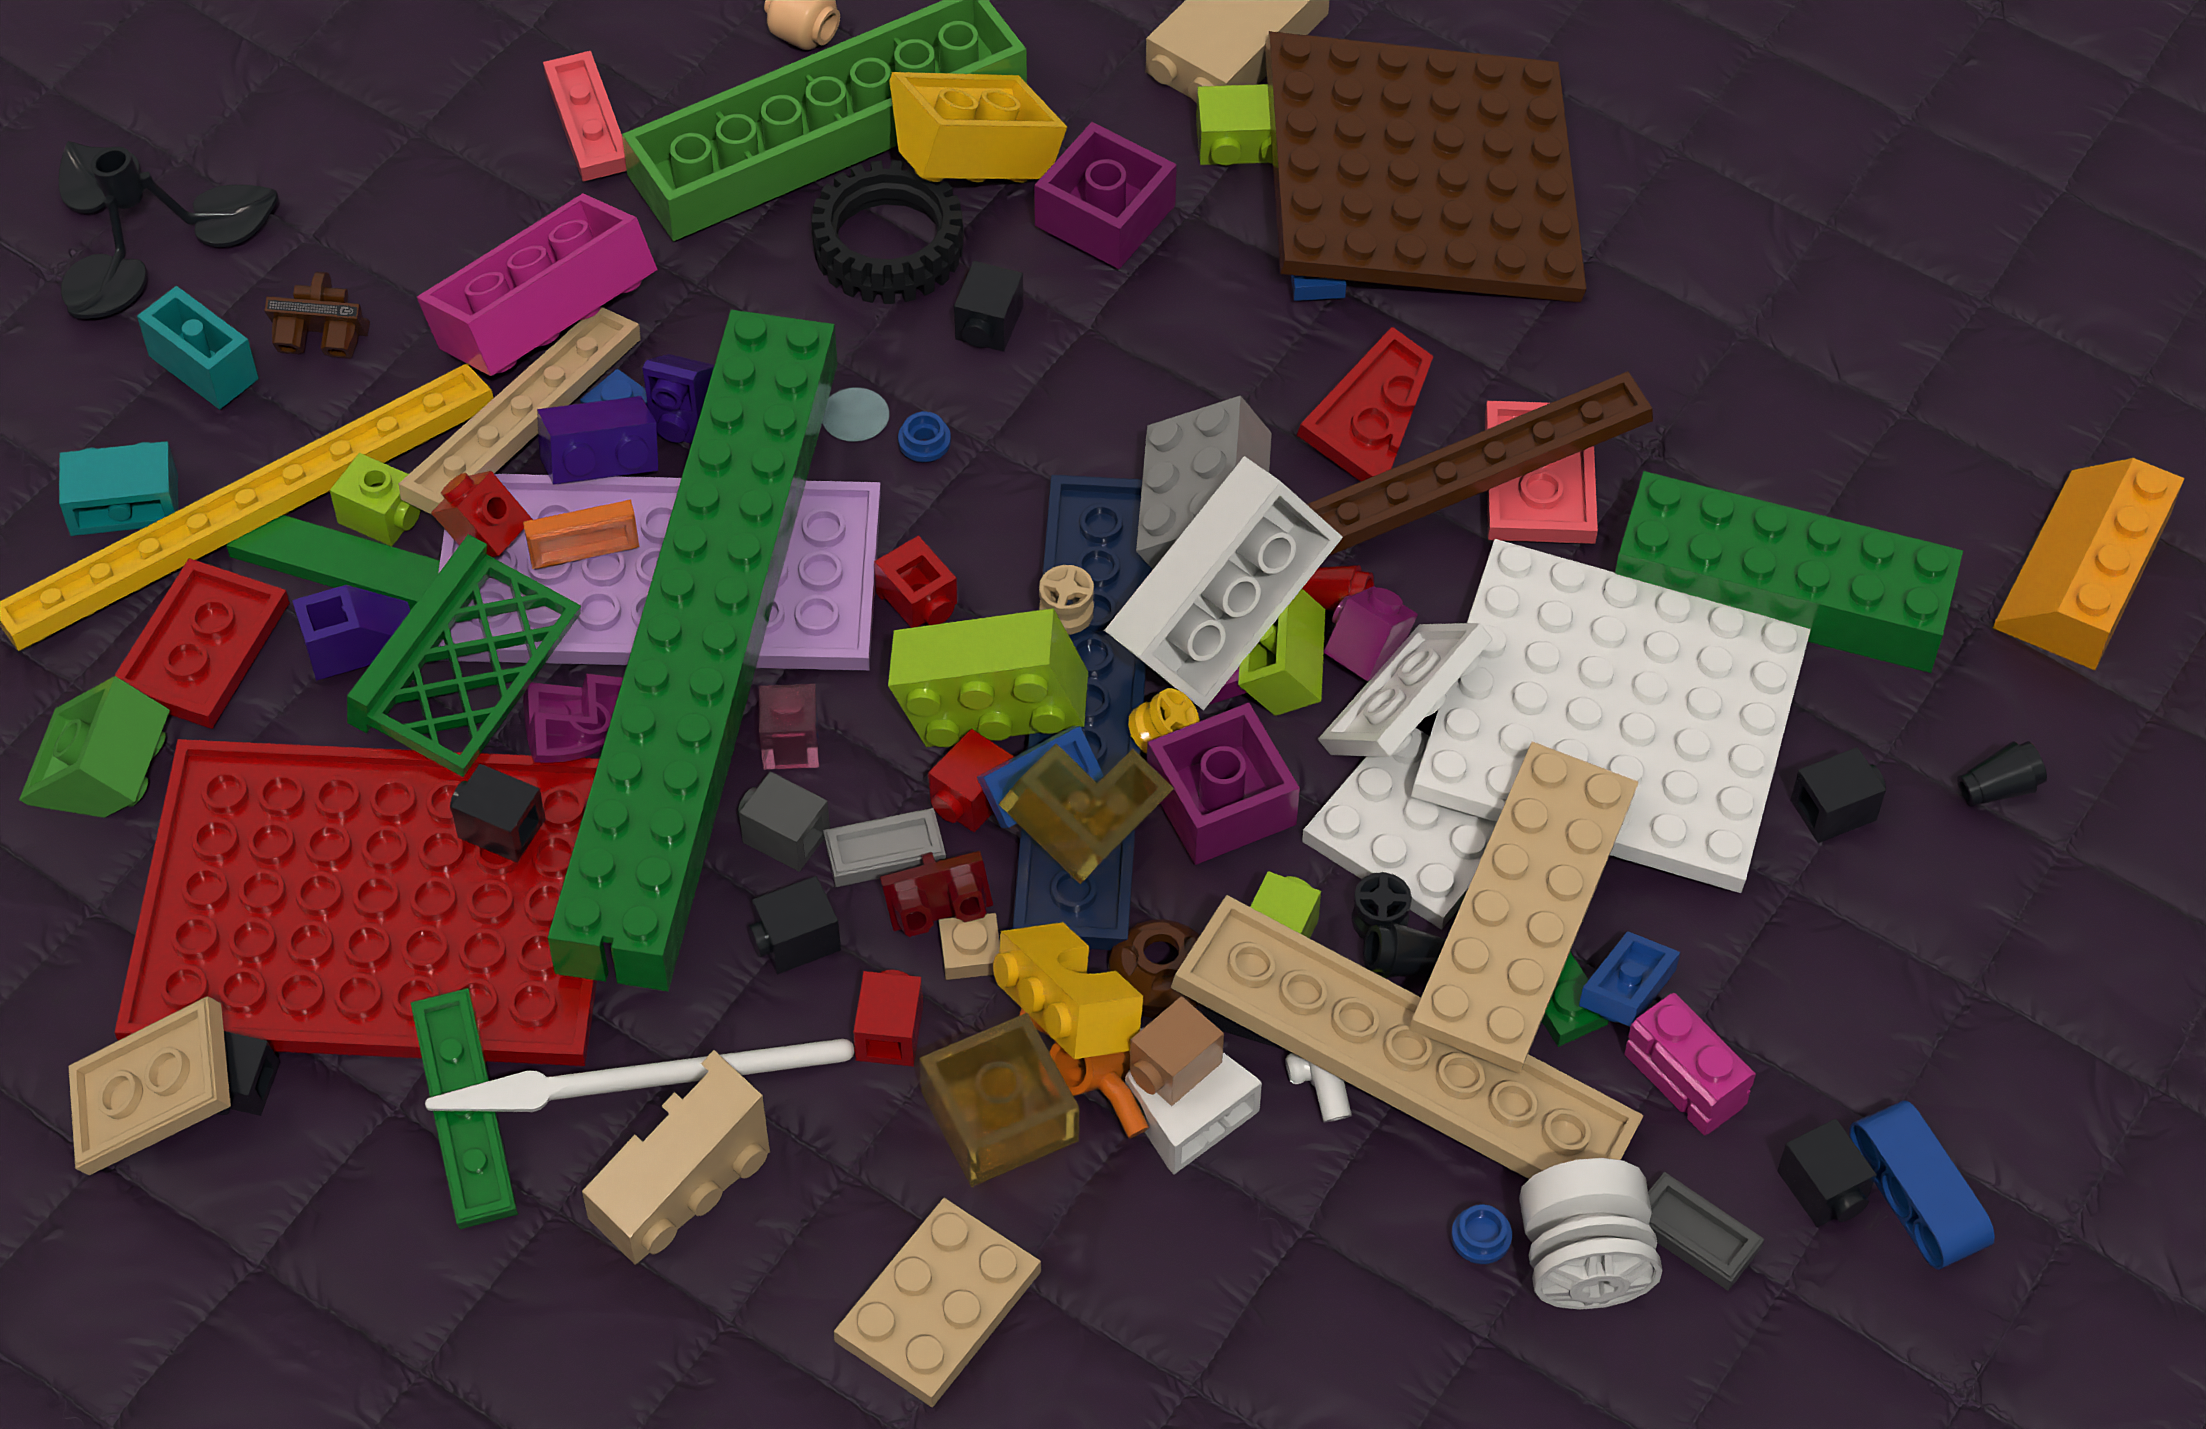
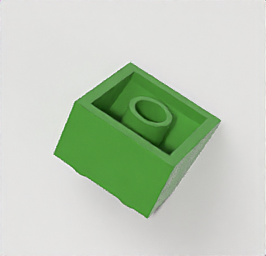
(97, 751)

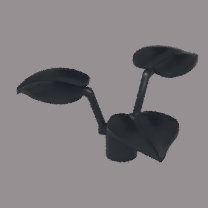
(113, 179)

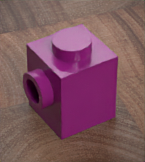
(1369, 630)

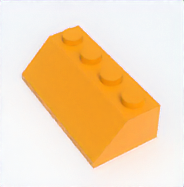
(2089, 558)

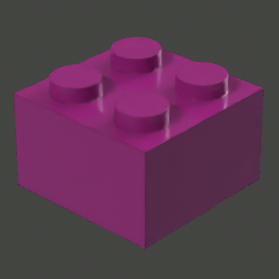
(1105, 195)
(1225, 783)

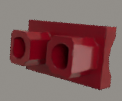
(937, 892)

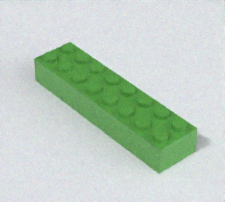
(806, 115)

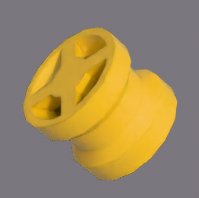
(1164, 714)

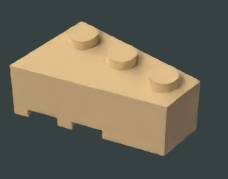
(682, 1164)

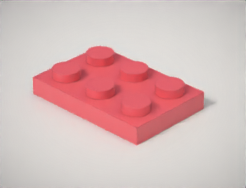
(1547, 503)

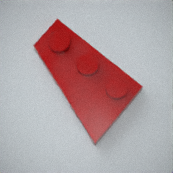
(1370, 407)

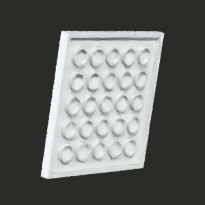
(1632, 683)

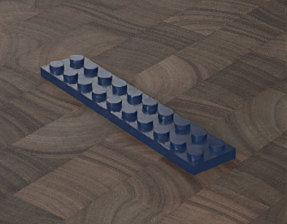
(1096, 529)

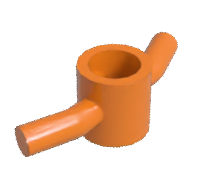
(1101, 1073)

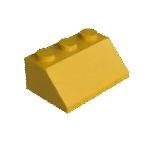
(973, 126)

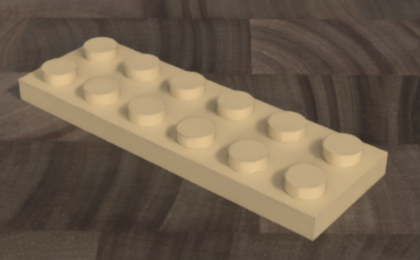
(1524, 907)

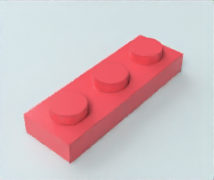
(586, 115)

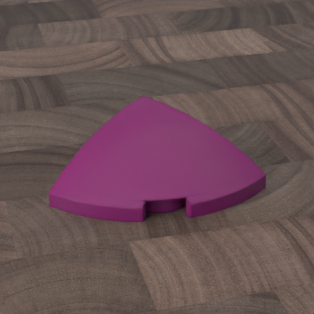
(569, 720)

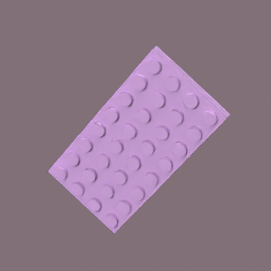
(818, 610)

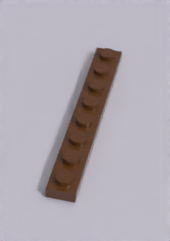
(1484, 460)

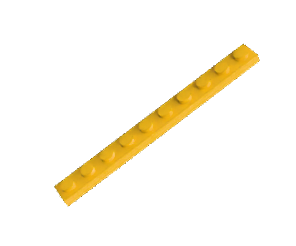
(239, 507)

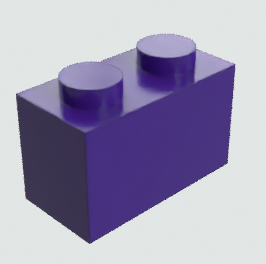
(597, 440)

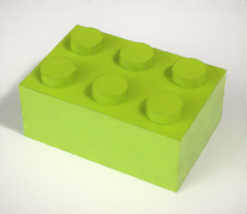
(989, 677)

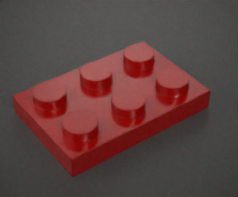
(202, 641)

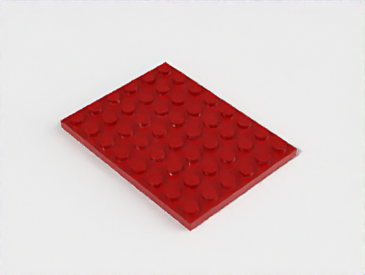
(336, 893)

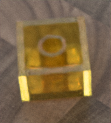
(999, 1099)

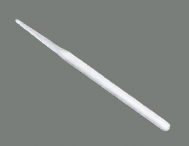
(533, 1090)

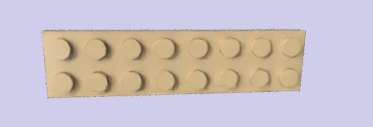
(1361, 1033)

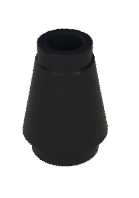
(2004, 775)
(1400, 950)

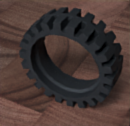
(880, 275)

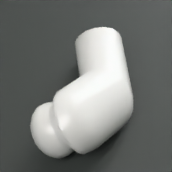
(1329, 1088)

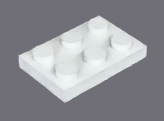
(1406, 690)

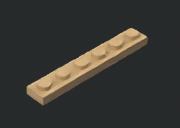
(511, 416)

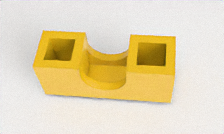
(1049, 980)

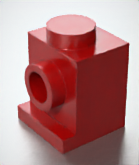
(916, 583)

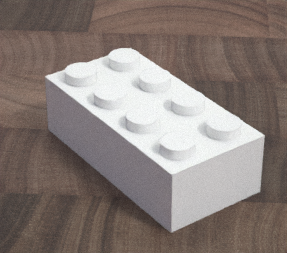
(1224, 582)

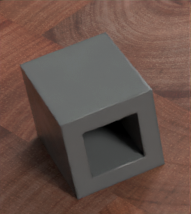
(783, 820)

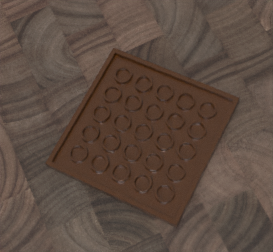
(1422, 168)

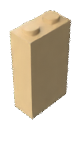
(1223, 40)

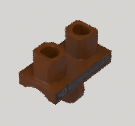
(316, 310)

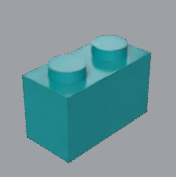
(198, 347)
(117, 487)

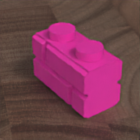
(1689, 1063)

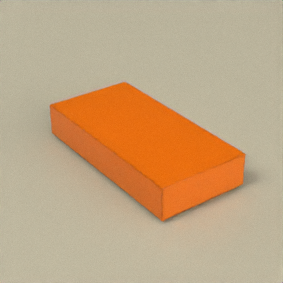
(581, 534)

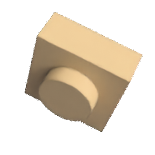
(969, 946)

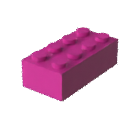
(537, 284)

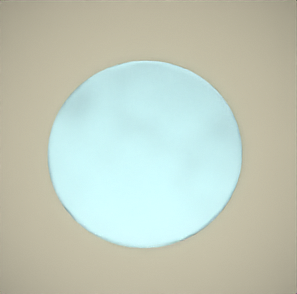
(855, 414)

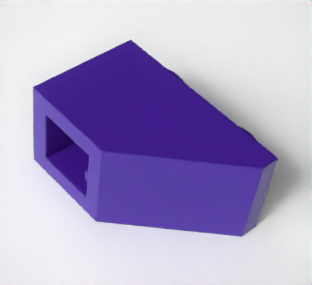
(676, 394)
(346, 627)

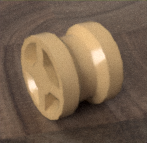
(1066, 584)

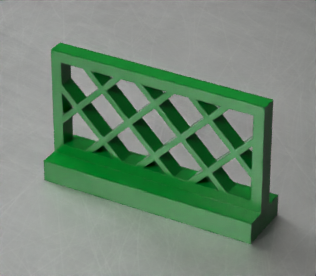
(417, 642)

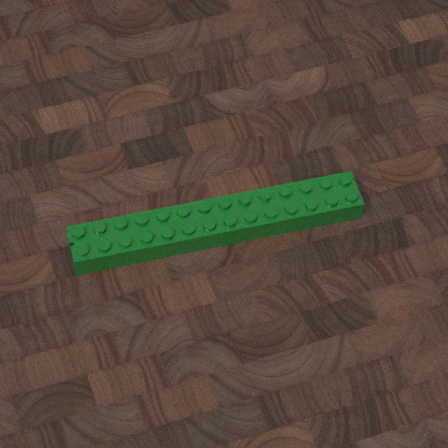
(694, 654)

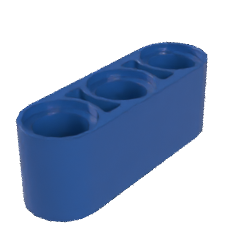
(1922, 1185)

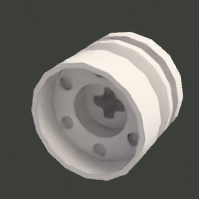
(1590, 1233)

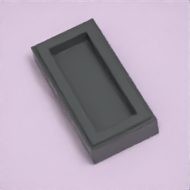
(1701, 1232)

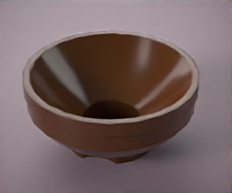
(1149, 978)

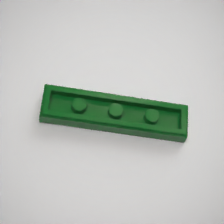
(336, 558)
(468, 1139)

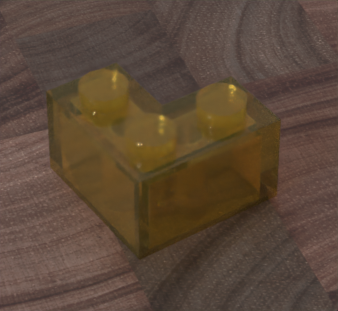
(1080, 818)

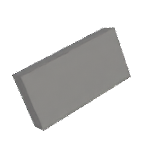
(882, 846)

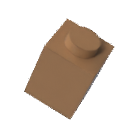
(1175, 1051)

